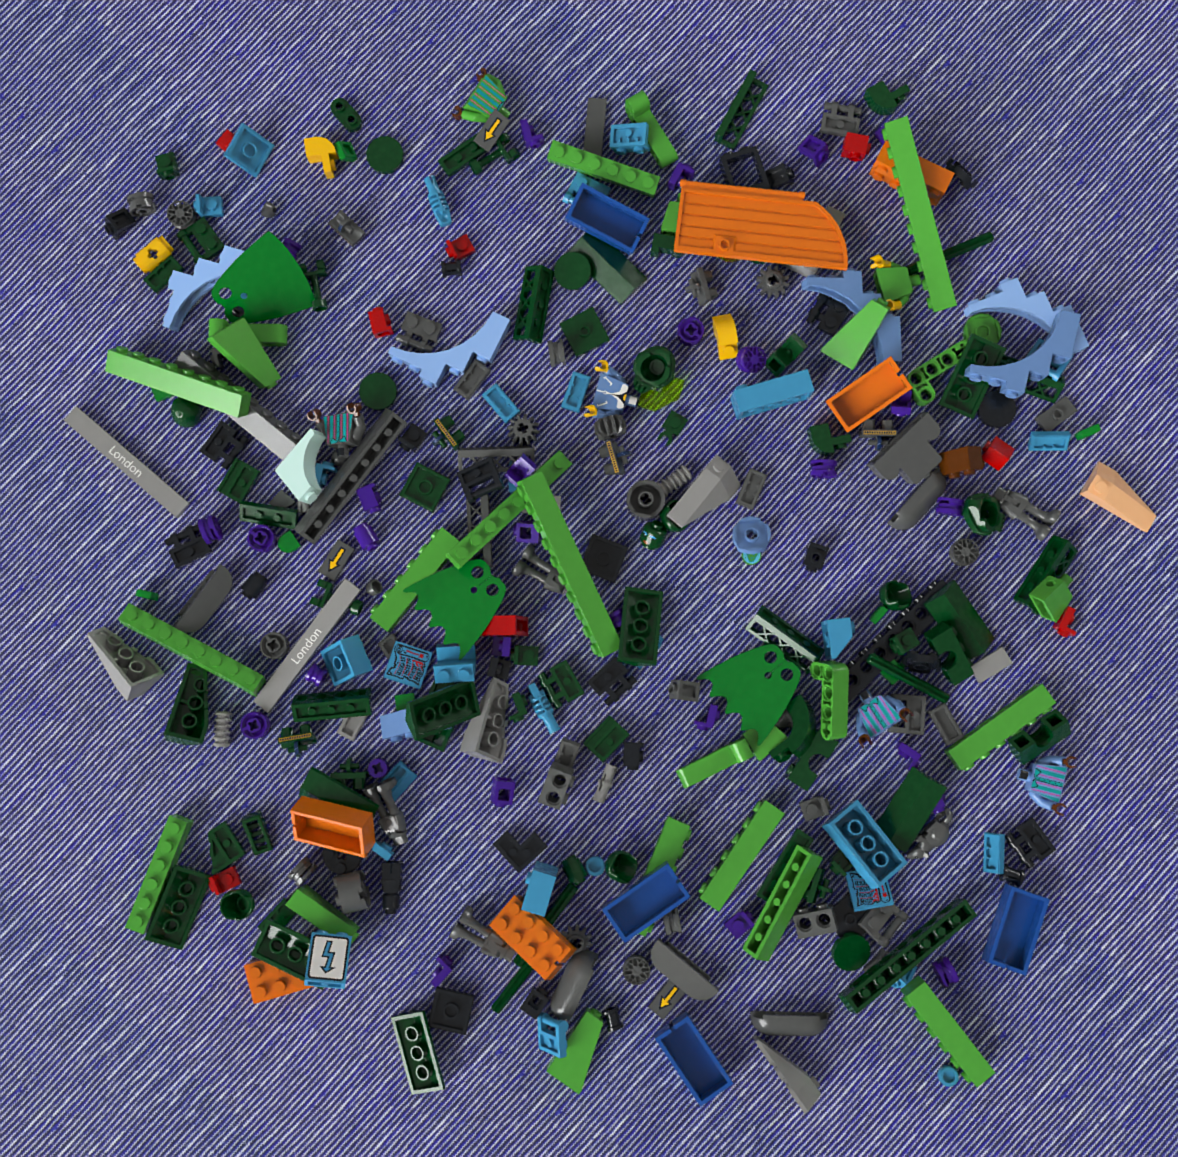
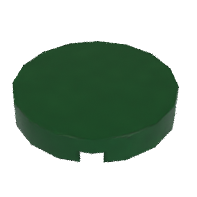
(385, 155)
(572, 271)
(378, 391)
(850, 951)

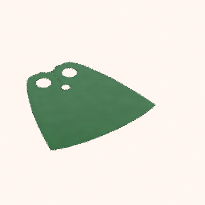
(268, 278)

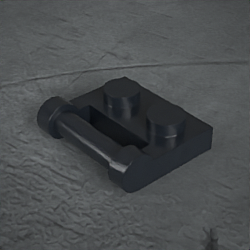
(478, 474)

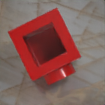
(855, 146)
(996, 453)

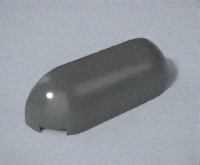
(919, 502)
(205, 600)
(682, 971)
(573, 984)
(789, 1023)

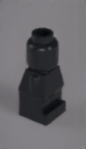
(391, 885)

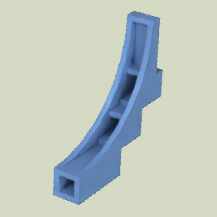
(849, 290)
(1013, 376)

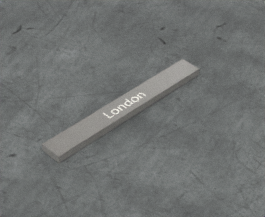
(127, 462)
(307, 645)

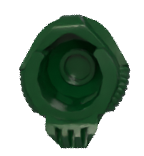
(653, 368)
(978, 518)

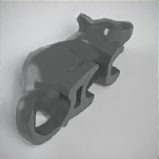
(935, 834)

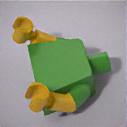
(893, 282)

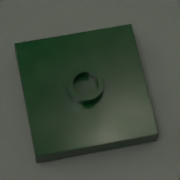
(584, 332)
(425, 487)

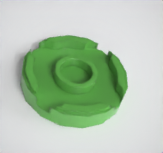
(983, 326)

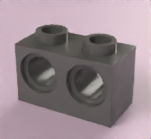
(553, 784)
(817, 926)

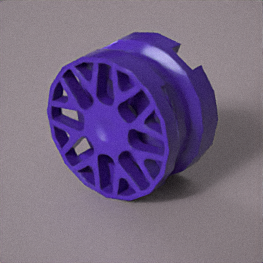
(690, 331)
(750, 359)
(823, 468)
(949, 506)
(210, 529)
(262, 538)
(255, 725)
(945, 972)

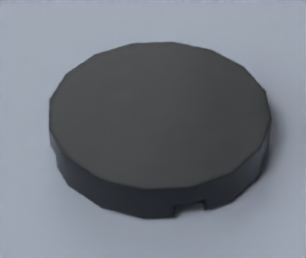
(996, 409)

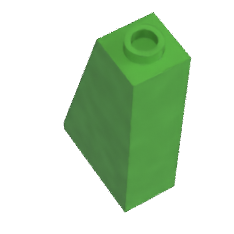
(856, 336)
(245, 352)
(321, 913)
(580, 1049)

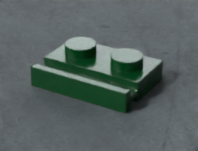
(238, 480)
(606, 739)

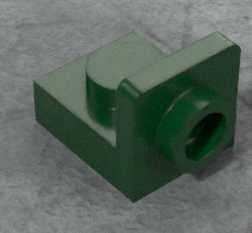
(167, 166)
(903, 641)
(525, 655)

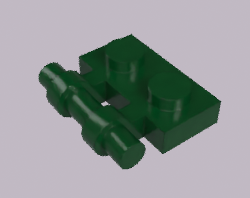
(566, 681)

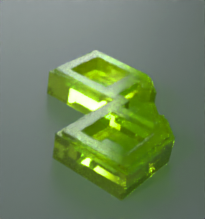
(655, 400)

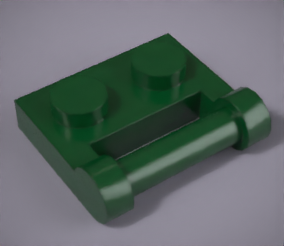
(206, 237)

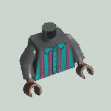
(341, 429)

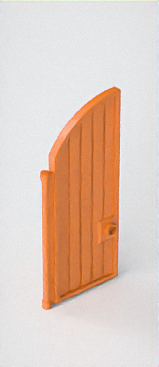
(757, 226)

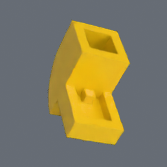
(322, 150)
(726, 336)

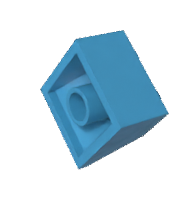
(836, 636)
(346, 660)

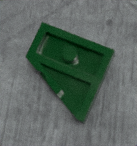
(224, 847)

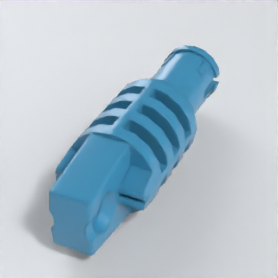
(438, 202)
(542, 707)

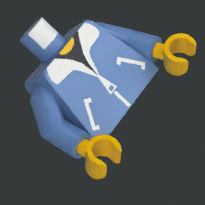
(610, 393)

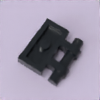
(832, 318)
(219, 441)
(188, 552)
(607, 677)
(1035, 839)

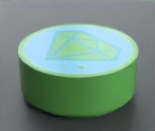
(751, 559)

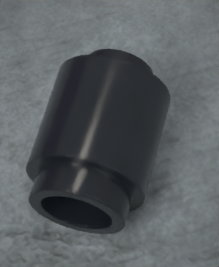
(254, 585)

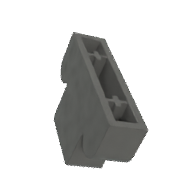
(909, 452)

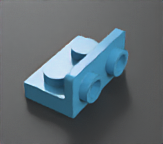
(629, 138)

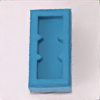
(576, 392)
(501, 403)
(1049, 440)
(994, 853)

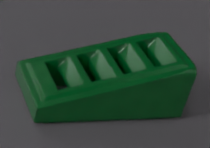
(250, 835)

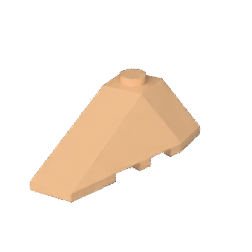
(1112, 493)

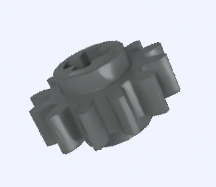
(765, 280)
(580, 934)

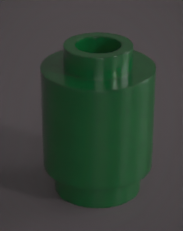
(574, 869)

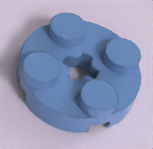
(744, 543)

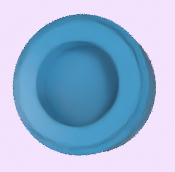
(595, 866)
(948, 1075)

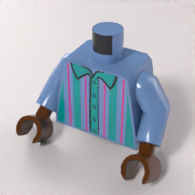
(878, 715)
(1046, 781)

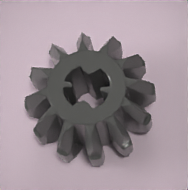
(610, 427)
(519, 435)

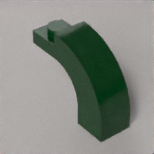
(802, 732)

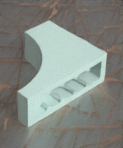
(299, 467)

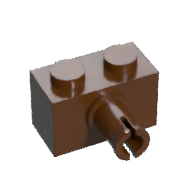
(961, 461)

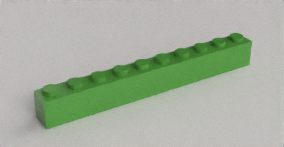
(920, 214)
(569, 563)

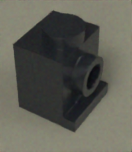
(809, 563)
(632, 755)
(532, 1008)

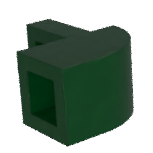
(882, 101)
(786, 355)
(823, 443)

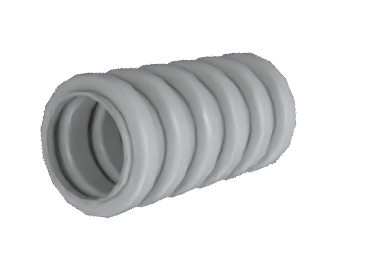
(676, 479)
(222, 729)

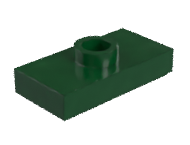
(159, 277)
(280, 914)

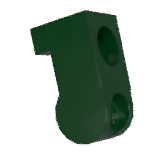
(664, 244)

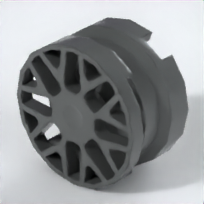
(141, 204)
(181, 215)
(556, 353)
(963, 552)
(274, 645)
(300, 869)
(672, 922)
(636, 969)

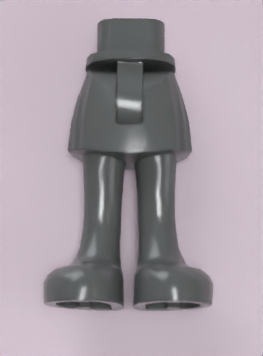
(1013, 505)
(550, 581)
(393, 822)
(492, 945)

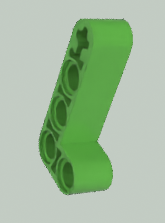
(638, 111)
(267, 334)
(939, 368)
(834, 697)
(714, 762)

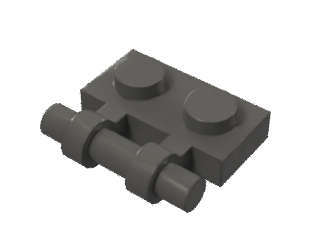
(838, 124)
(421, 327)

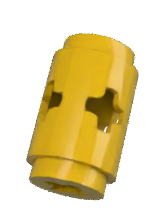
(143, 258)

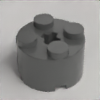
(643, 489)
(352, 892)

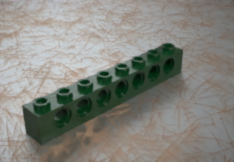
(906, 955)

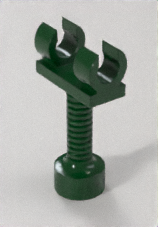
(512, 155)
(318, 304)
(355, 607)

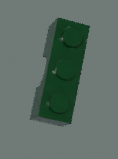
(957, 665)
(1052, 730)
(799, 772)

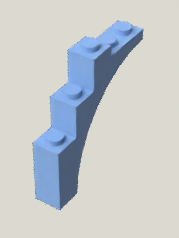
(190, 288)
(1035, 307)
(458, 359)

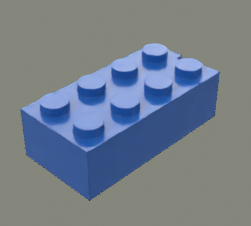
(606, 219)
(645, 901)
(1015, 929)
(693, 1058)

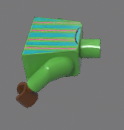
(484, 99)

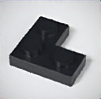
(520, 855)

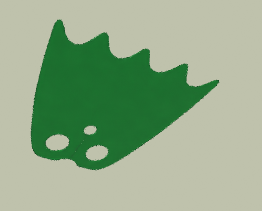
(454, 606)
(750, 692)

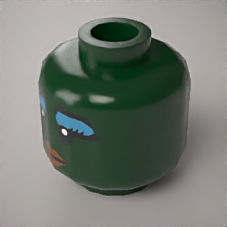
(653, 535)

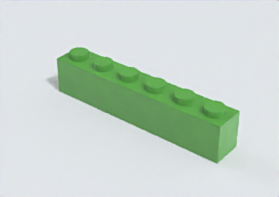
(603, 168)
(429, 562)
(999, 727)
(668, 849)
(740, 855)
(159, 871)
(782, 903)
(948, 1032)

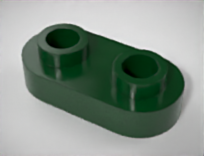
(345, 114)

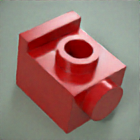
(379, 322)

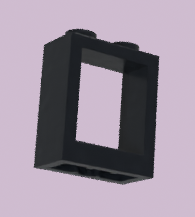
(745, 152)

